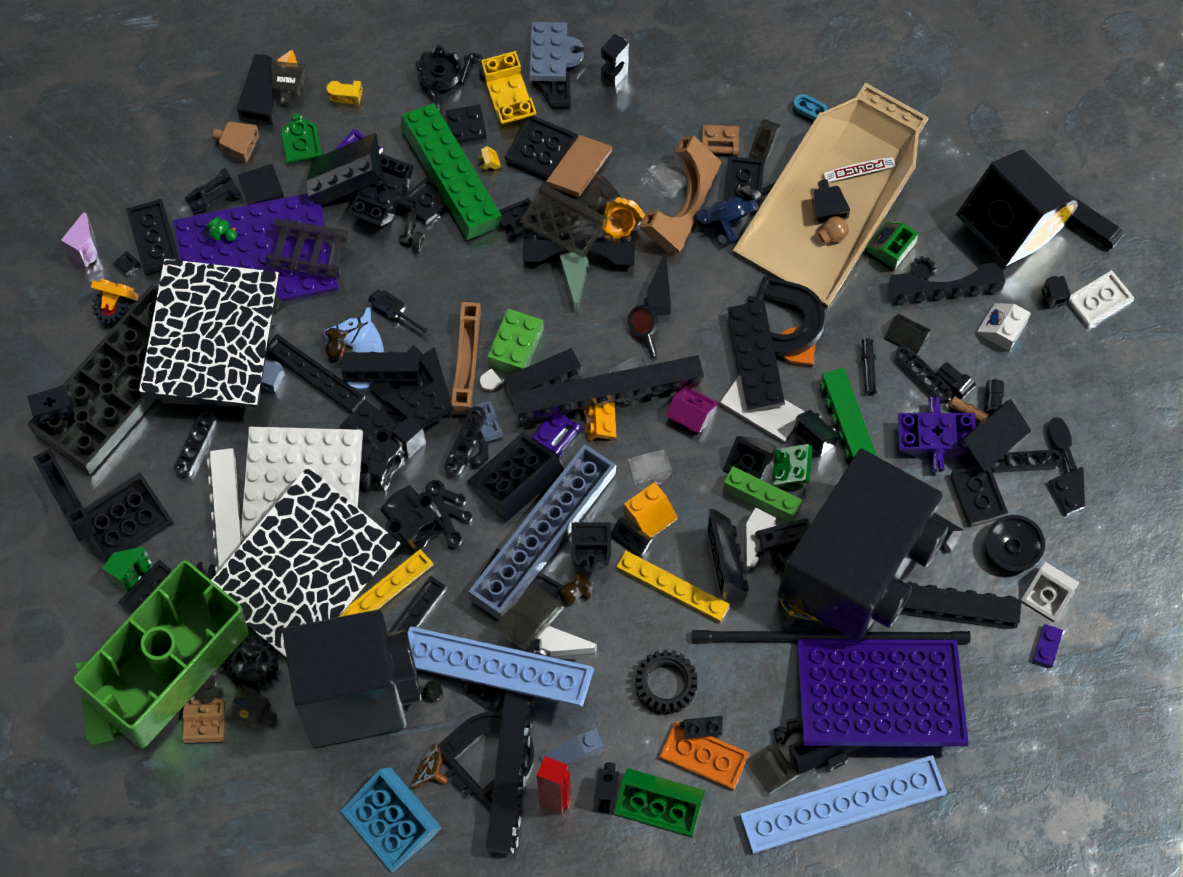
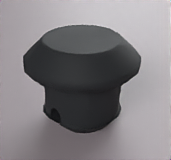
(781, 733)

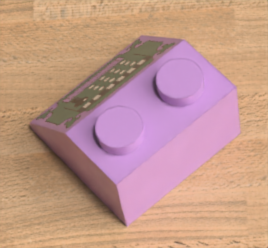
(81, 241)

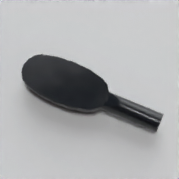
(1063, 440)

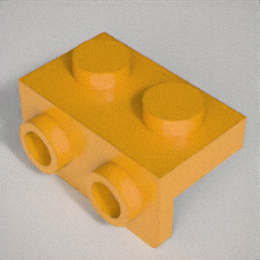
(600, 421)

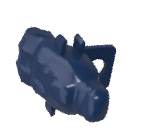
(727, 213)

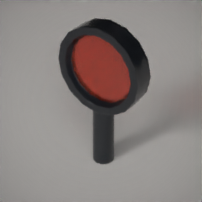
(643, 323)

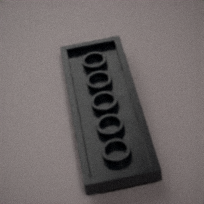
(756, 356)

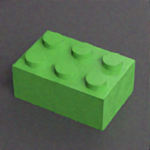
(515, 342)

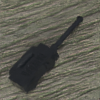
(392, 306)

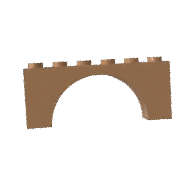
(700, 169)

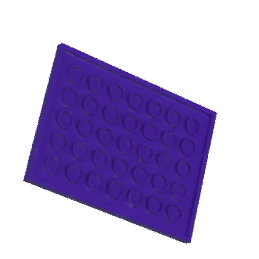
(257, 239)
(881, 693)

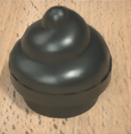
(432, 690)

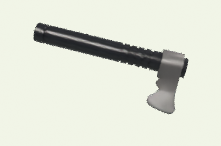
(757, 194)

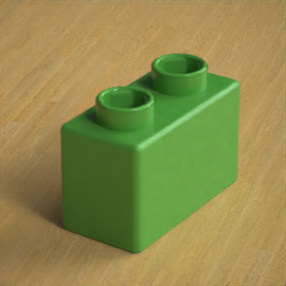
(162, 654)

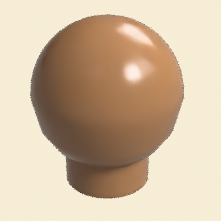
(833, 230)

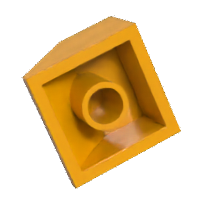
(650, 510)

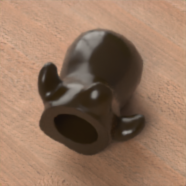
(336, 344)
(574, 590)

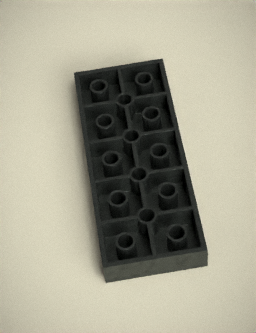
(105, 391)

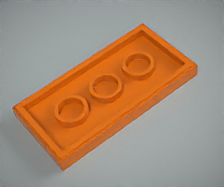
(705, 757)

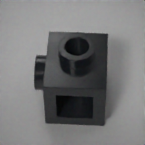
(1056, 291)

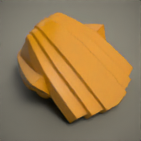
(622, 217)

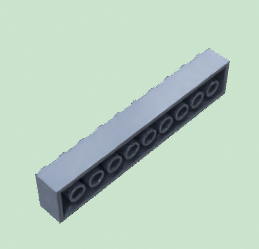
(542, 532)

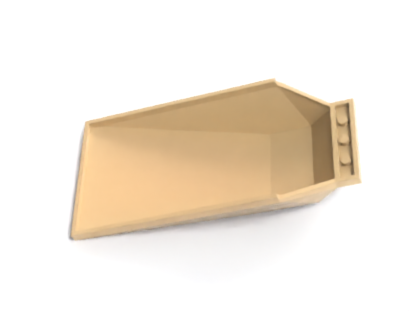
(783, 230)

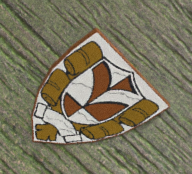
(429, 767)

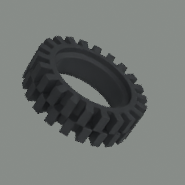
(657, 703)

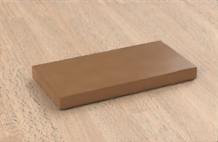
(579, 166)

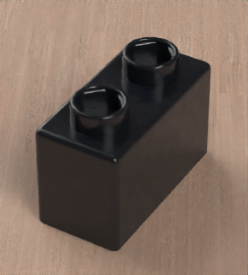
(860, 546)
(350, 677)

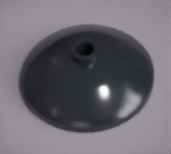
(1022, 534)

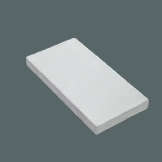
(775, 421)

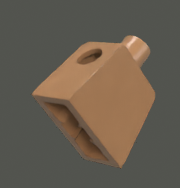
(237, 139)

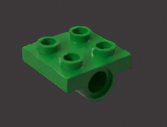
(792, 466)

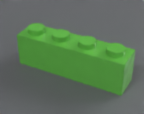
(762, 495)
(96, 726)

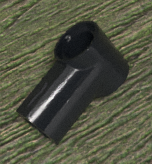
(959, 383)

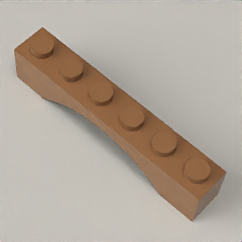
(467, 358)

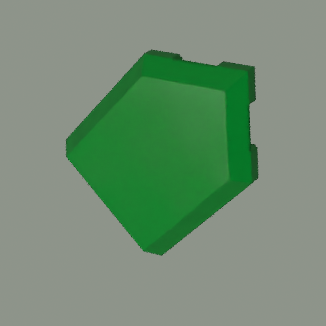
(300, 140)

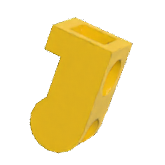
(345, 92)

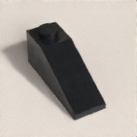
(658, 292)

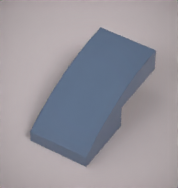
(491, 428)

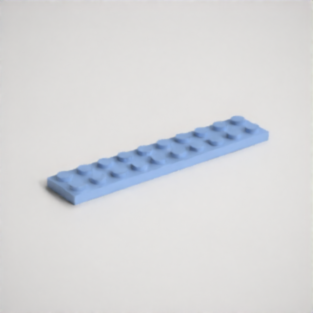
(500, 666)
(842, 804)

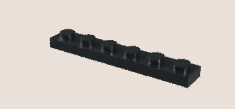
(315, 373)

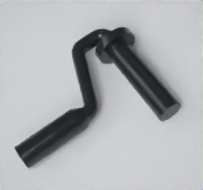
(469, 59)

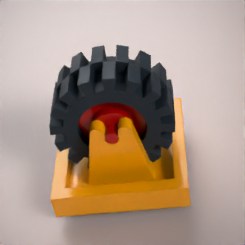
(111, 303)

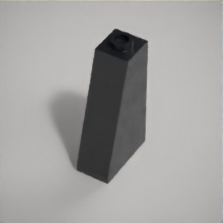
(257, 94)

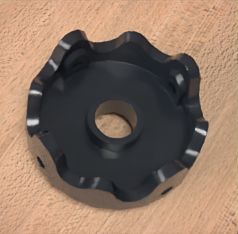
(438, 60)

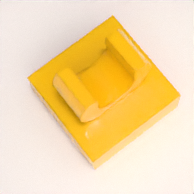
(490, 157)

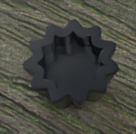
(923, 268)

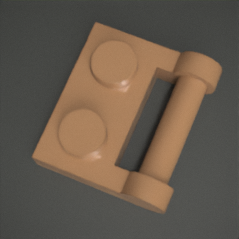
(721, 136)

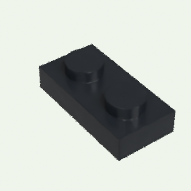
(631, 536)

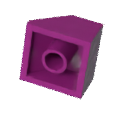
(691, 409)

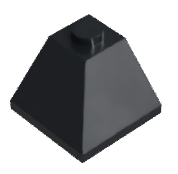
(750, 455)

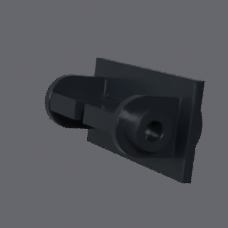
(702, 727)

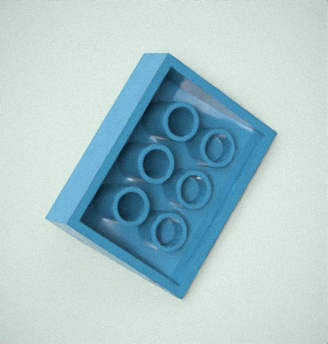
(390, 818)

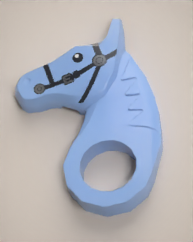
(362, 338)

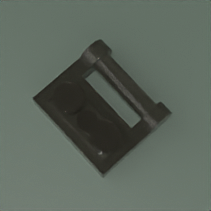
(768, 772)

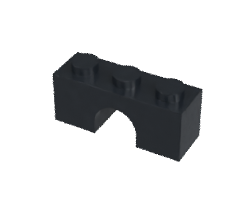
(616, 55)

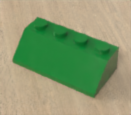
(659, 802)

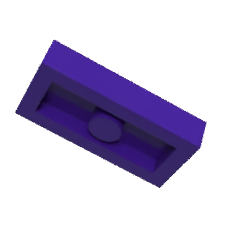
(1047, 645)

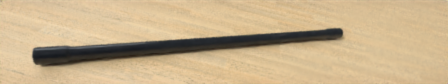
(707, 635)

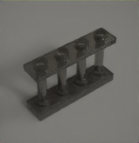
(302, 232)

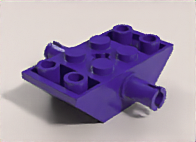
(919, 433)

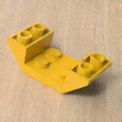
(507, 88)

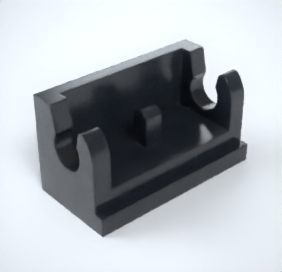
(487, 696)

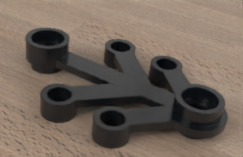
(448, 509)

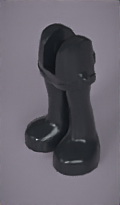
(198, 197)

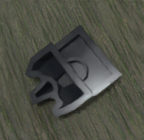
(591, 543)

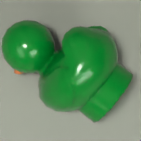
(221, 226)

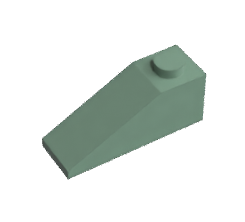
(575, 274)

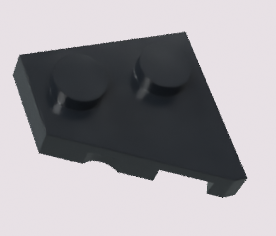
(557, 91)
(1069, 490)

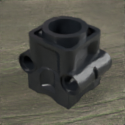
(378, 459)
(412, 517)

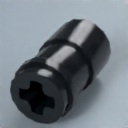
(994, 395)

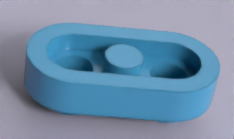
(811, 106)

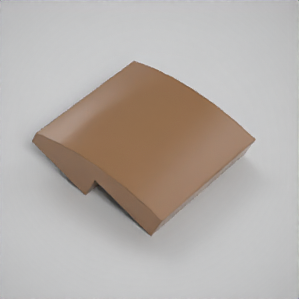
(204, 721)

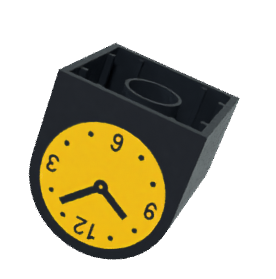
(1016, 207)

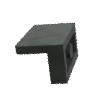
(907, 333)

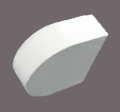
(490, 381)

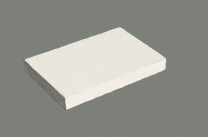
(1100, 299)

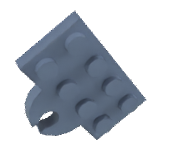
(552, 51)

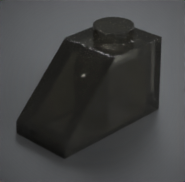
(764, 140)

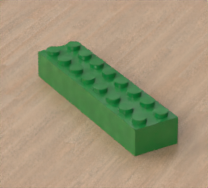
(450, 171)

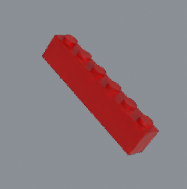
(554, 785)

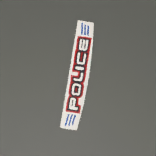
(859, 169)

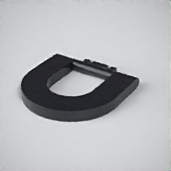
(807, 301)
(461, 740)

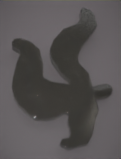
(207, 697)

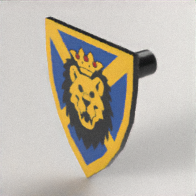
(792, 613)

